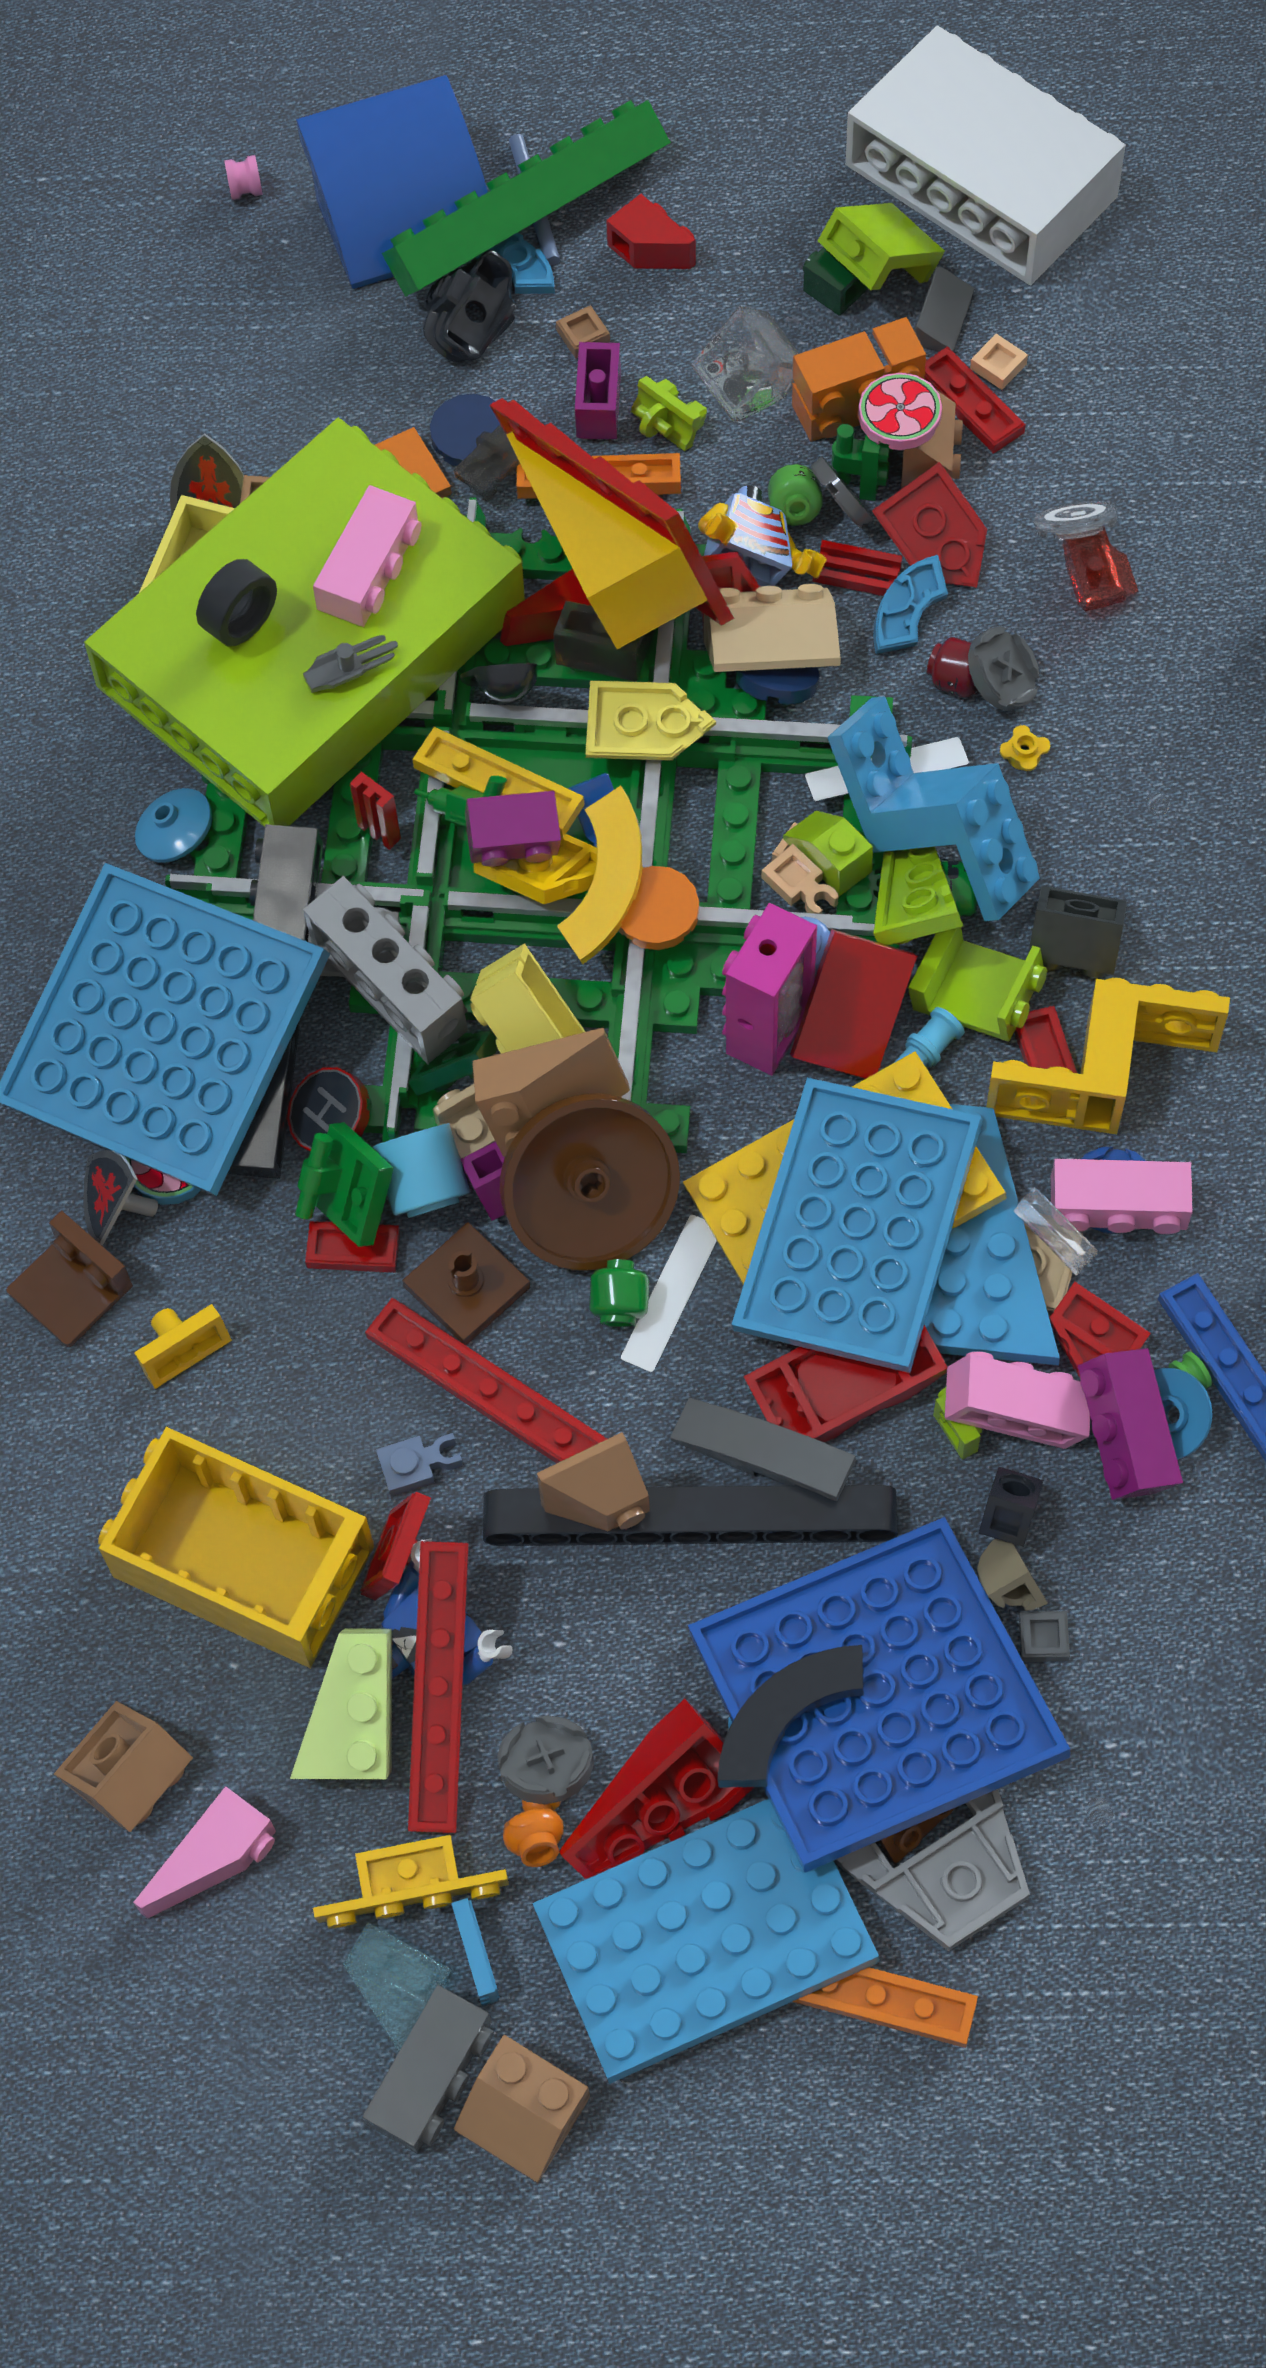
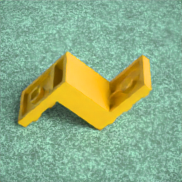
(1116, 1018)

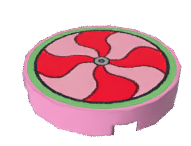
(900, 411)

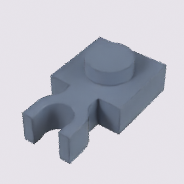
(409, 1464)

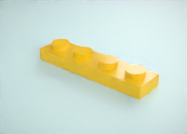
(470, 766)

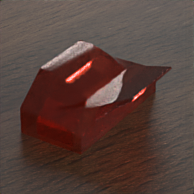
(1098, 571)

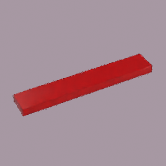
(480, 1383)
(438, 1687)

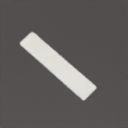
(924, 758)
(670, 1294)

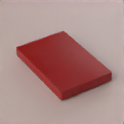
(853, 1004)

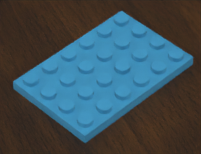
(857, 1224)
(700, 1939)

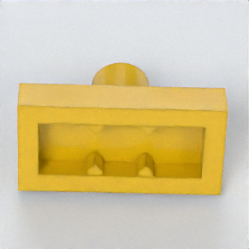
(181, 1343)

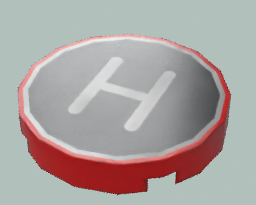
(327, 1099)

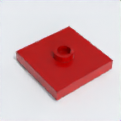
(395, 1546)

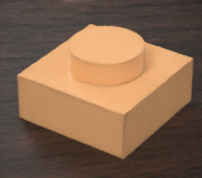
(998, 361)

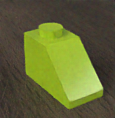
(834, 848)

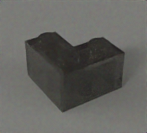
(586, 646)

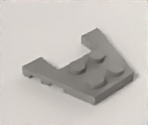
(954, 1882)

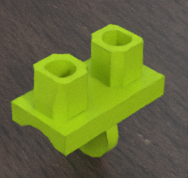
(664, 413)

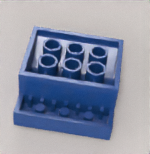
(387, 169)

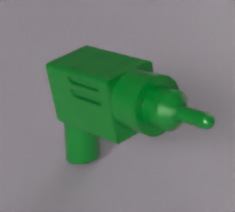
(453, 802)

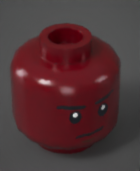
(950, 667)

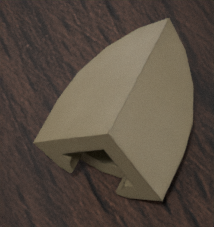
(1008, 1578)

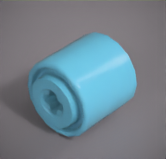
(425, 1171)

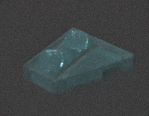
(394, 1980)

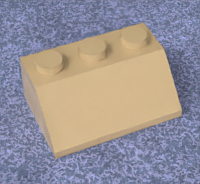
(774, 630)

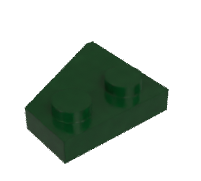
(453, 1062)

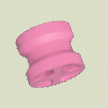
(243, 177)

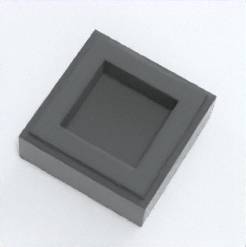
(1044, 1636)

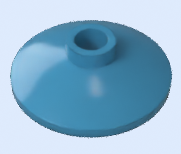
(173, 825)
(1195, 1409)

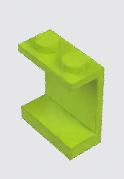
(977, 984)

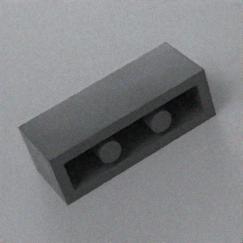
(429, 2070)

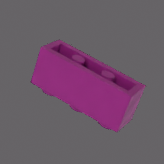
(1129, 1424)

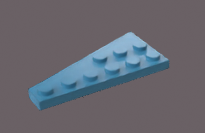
(988, 1277)

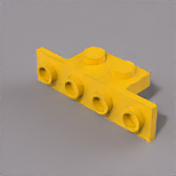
(409, 1876)

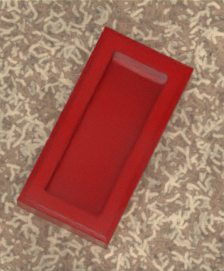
(1043, 1041)
(334, 1250)

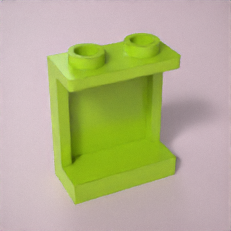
(879, 239)

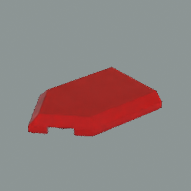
(933, 520)

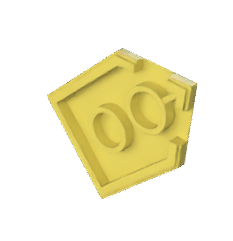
(642, 721)

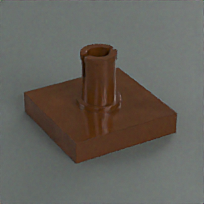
(466, 1284)

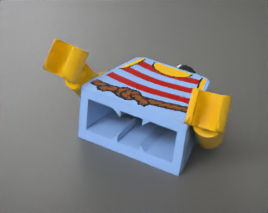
(758, 536)

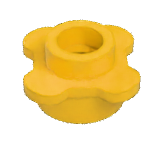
(1024, 759)

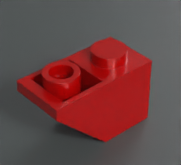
(649, 237)

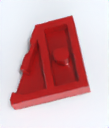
(1092, 1327)

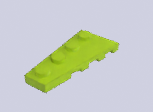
(913, 897)

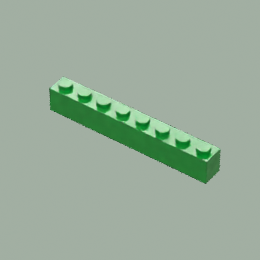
(525, 198)

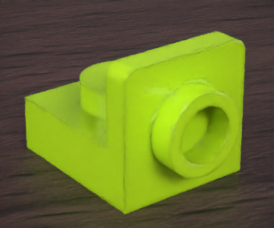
(962, 1436)

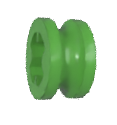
(1195, 1367)

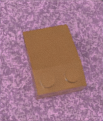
(529, 1079)

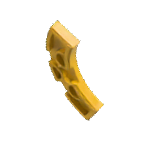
(615, 877)

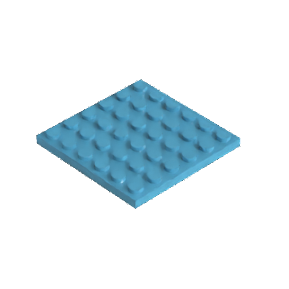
(161, 1027)

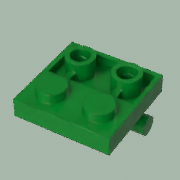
(862, 459)
(345, 1183)

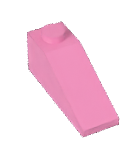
(213, 1851)

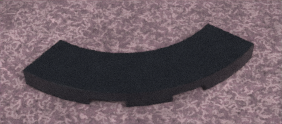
(778, 1703)

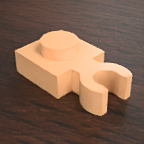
(798, 878)

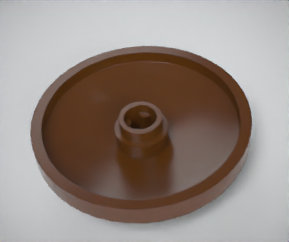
(589, 1181)

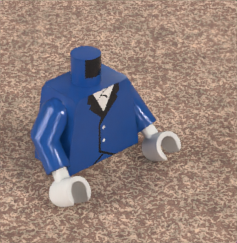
(401, 1617)

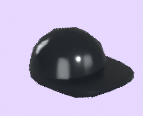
(502, 681)

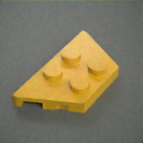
(548, 880)

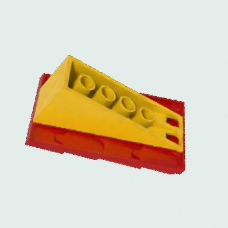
(616, 533)

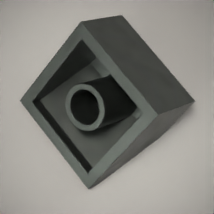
(1078, 930)

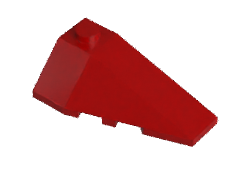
(655, 1794)

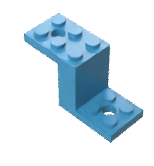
(934, 808)

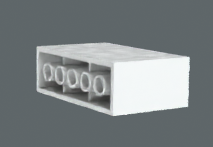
(984, 154)

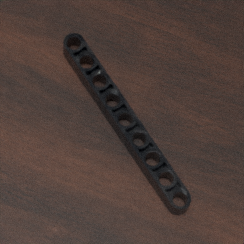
(704, 1517)

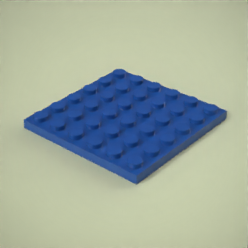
(941, 1703)

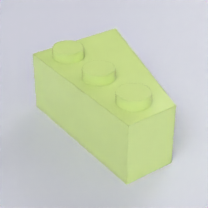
(353, 1711)

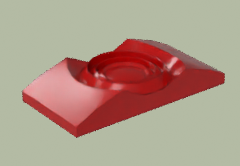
(830, 1393)

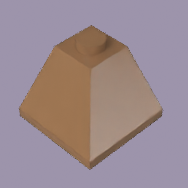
(596, 1487)

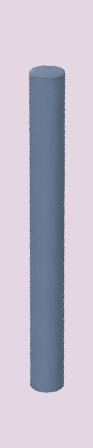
(542, 226)

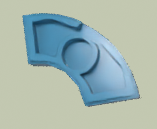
(529, 266)

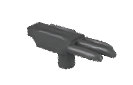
(344, 665)

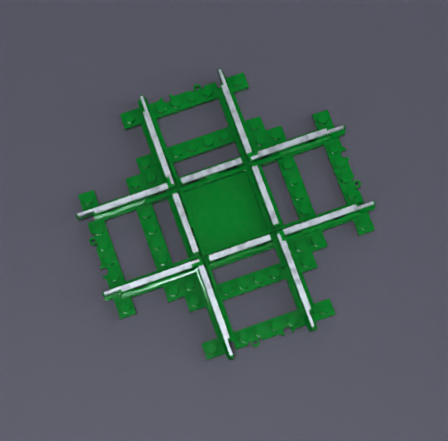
(553, 745)

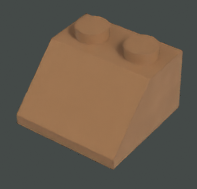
(937, 449)
(124, 1766)
(521, 2108)

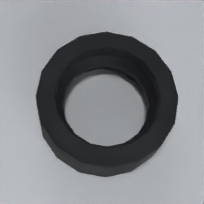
(236, 602)

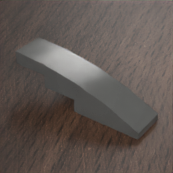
(763, 1448)

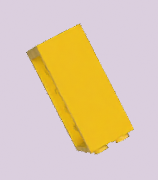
(236, 1546)

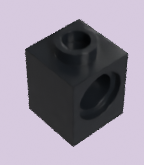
(1011, 1506)

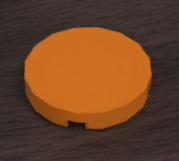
(662, 910)

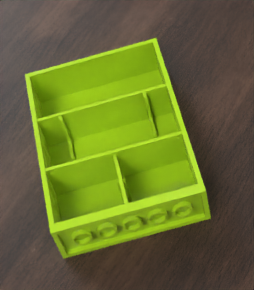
(246, 708)

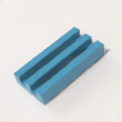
(475, 1951)

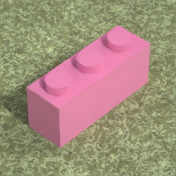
(367, 556)
(1123, 1194)
(1016, 1400)

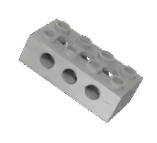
(387, 968)

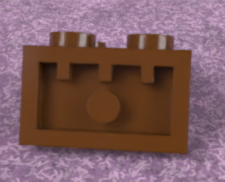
(70, 1282)

